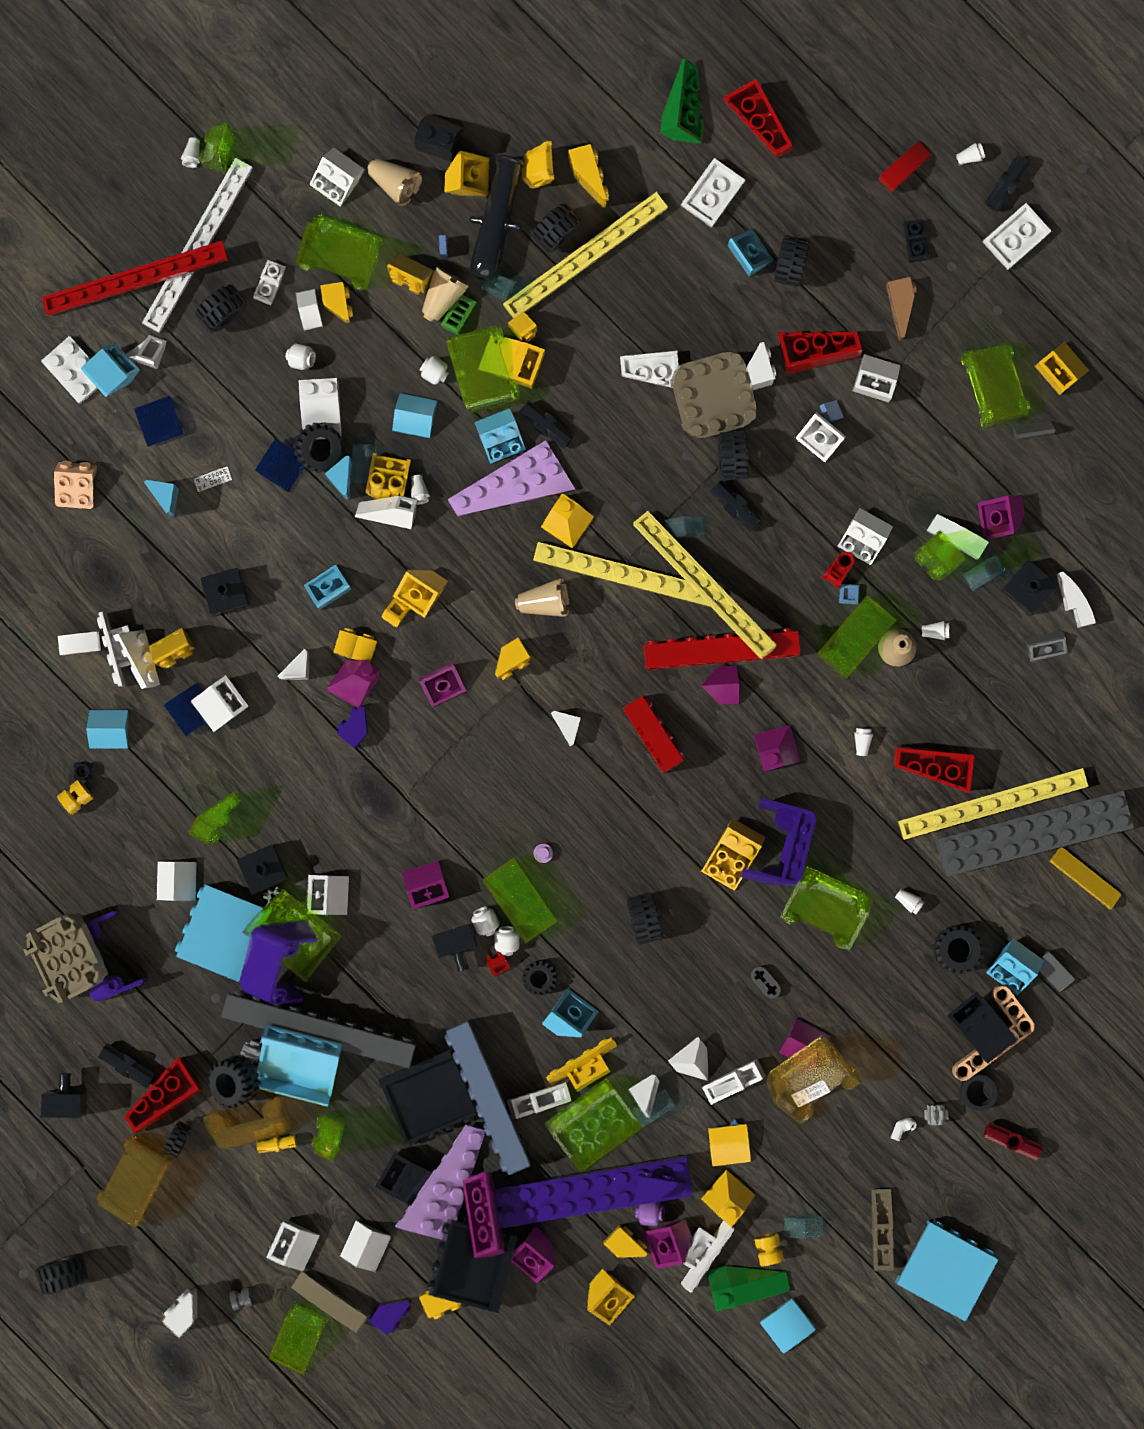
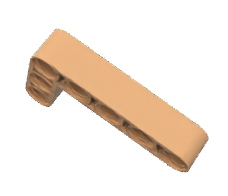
(1014, 1027)

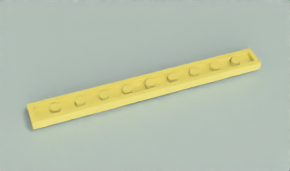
(585, 255)
(617, 573)
(704, 585)
(993, 803)

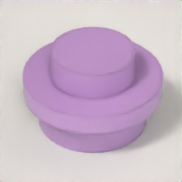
(543, 853)

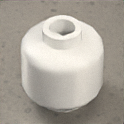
(300, 357)
(434, 370)
(485, 921)
(506, 940)

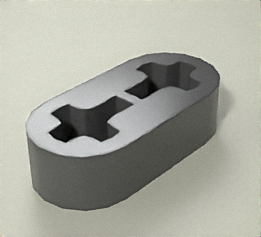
(761, 985)

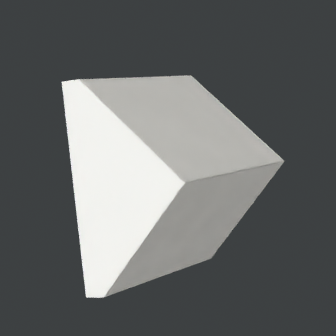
(820, 437)
(176, 881)
(365, 1246)

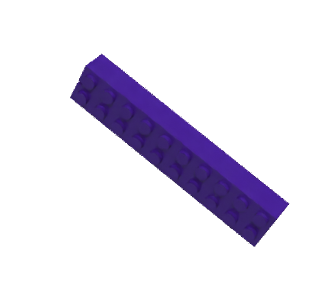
(585, 1192)

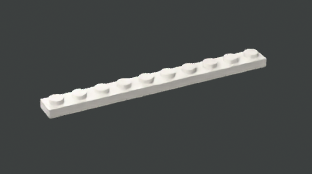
(201, 237)

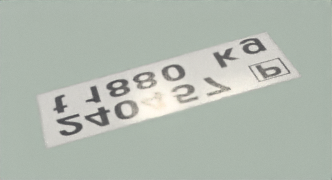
(212, 479)
(810, 1093)

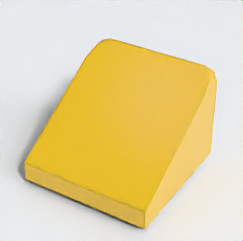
(395, 612)

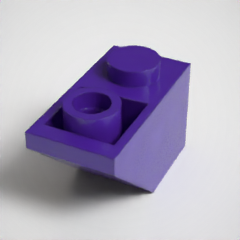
(355, 728)
(653, 1188)
(389, 1313)

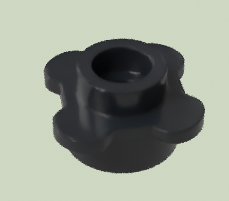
(79, 767)

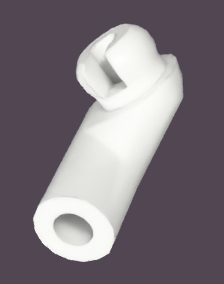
(902, 1126)

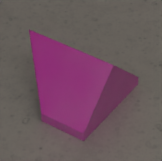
(723, 685)

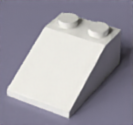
(320, 403)

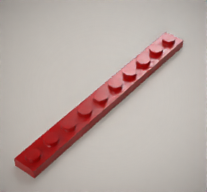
(135, 278)

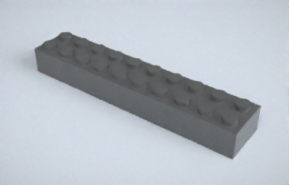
(1034, 833)
(353, 1039)

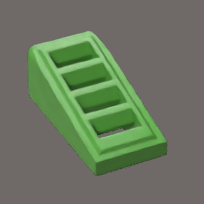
(452, 328)

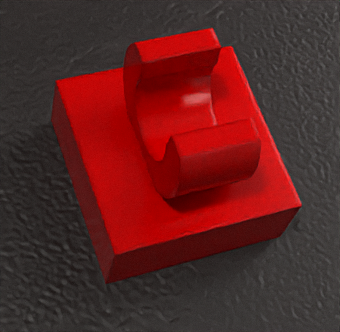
(498, 965)

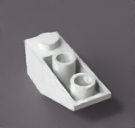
(391, 510)

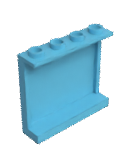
(215, 932)
(298, 1065)
(947, 1270)

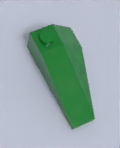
(682, 113)
(740, 1286)

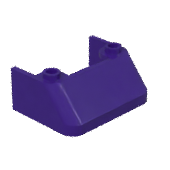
(800, 828)
(264, 957)
(113, 984)

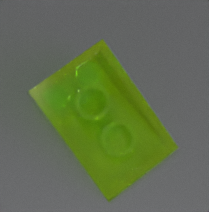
(218, 147)
(329, 1136)
(298, 1338)

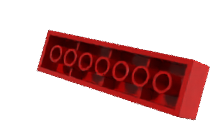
(715, 650)

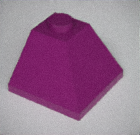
(1001, 516)
(354, 681)
(776, 748)
(669, 1243)
(534, 1255)

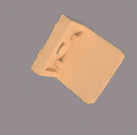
(74, 484)

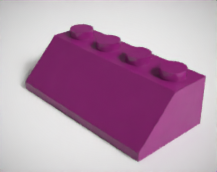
(483, 1215)

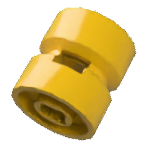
(72, 803)
(769, 1249)

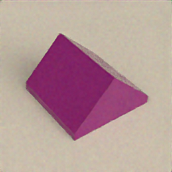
(442, 685)
(799, 1037)

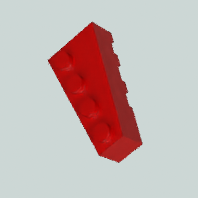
(757, 114)
(652, 734)
(165, 1095)

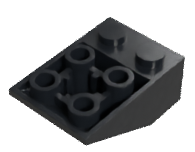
(982, 1027)
(403, 1178)

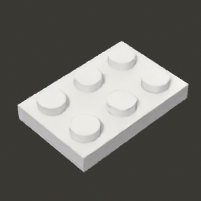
(713, 192)
(1016, 236)
(66, 365)

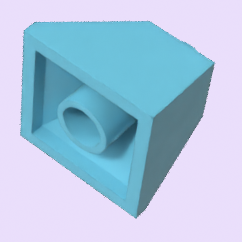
(570, 1016)

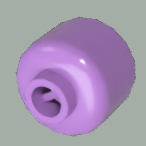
(650, 1214)

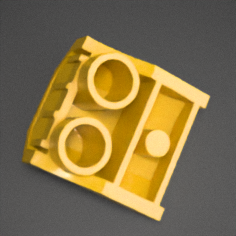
(538, 166)
(387, 477)

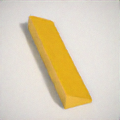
(1085, 878)

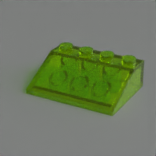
(309, 955)
(593, 1125)

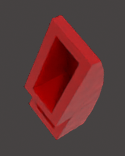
(904, 166)

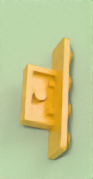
(585, 1068)

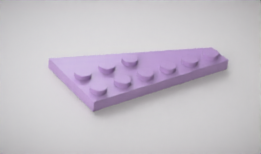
(521, 480)
(444, 1190)

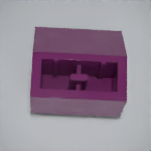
(425, 885)

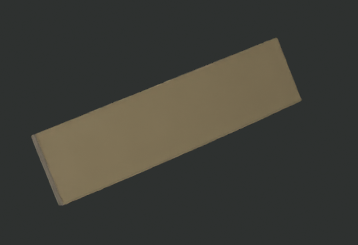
(882, 1230)
(329, 1302)

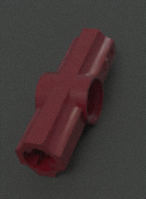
(1024, 1145)

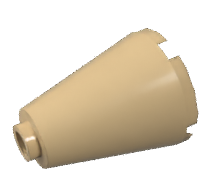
(395, 180)
(442, 294)
(545, 600)
(891, 651)

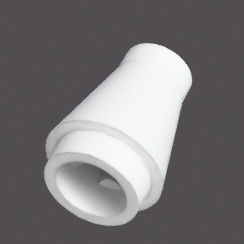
(191, 154)
(971, 154)
(419, 490)
(937, 630)
(863, 740)
(910, 901)

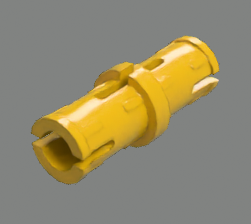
(276, 1144)

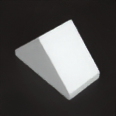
(309, 309)
(568, 725)
(645, 1093)

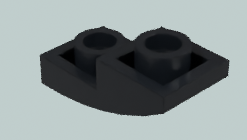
(915, 240)

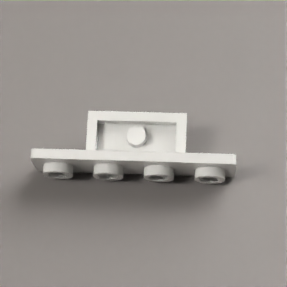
(115, 655)
(702, 1252)

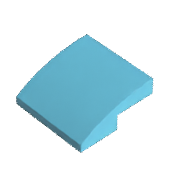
(788, 1325)

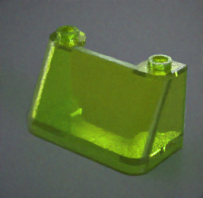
(340, 250)
(481, 369)
(996, 384)
(828, 907)

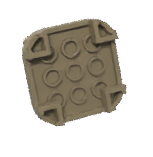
(713, 395)
(66, 957)

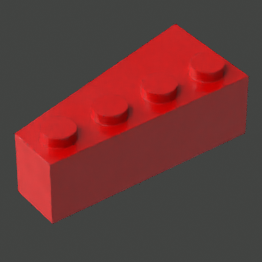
(816, 349)
(938, 765)

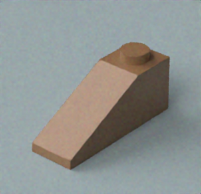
(901, 299)

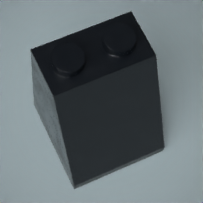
(438, 137)

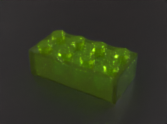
(939, 556)
(856, 637)
(519, 900)

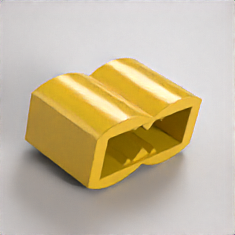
(355, 646)

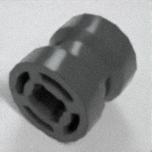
(241, 1298)

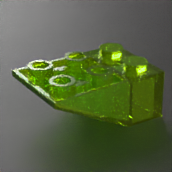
(210, 822)

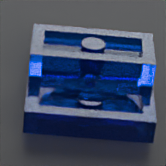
(158, 421)
(280, 465)
(184, 711)

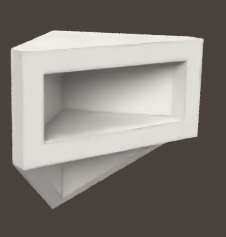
(148, 352)
(298, 668)
(692, 1060)

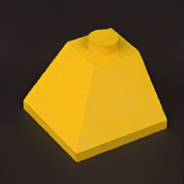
(468, 175)
(567, 521)
(420, 590)
(728, 1198)
(607, 1297)

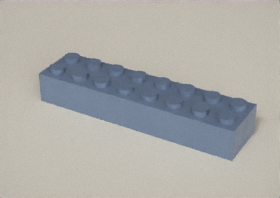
(488, 1097)

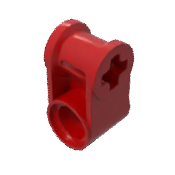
(838, 570)

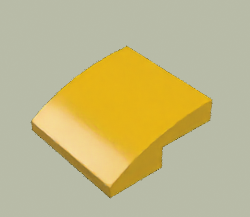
(729, 1144)

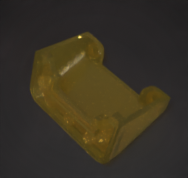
(810, 1065)
(275, 1123)
(135, 1181)

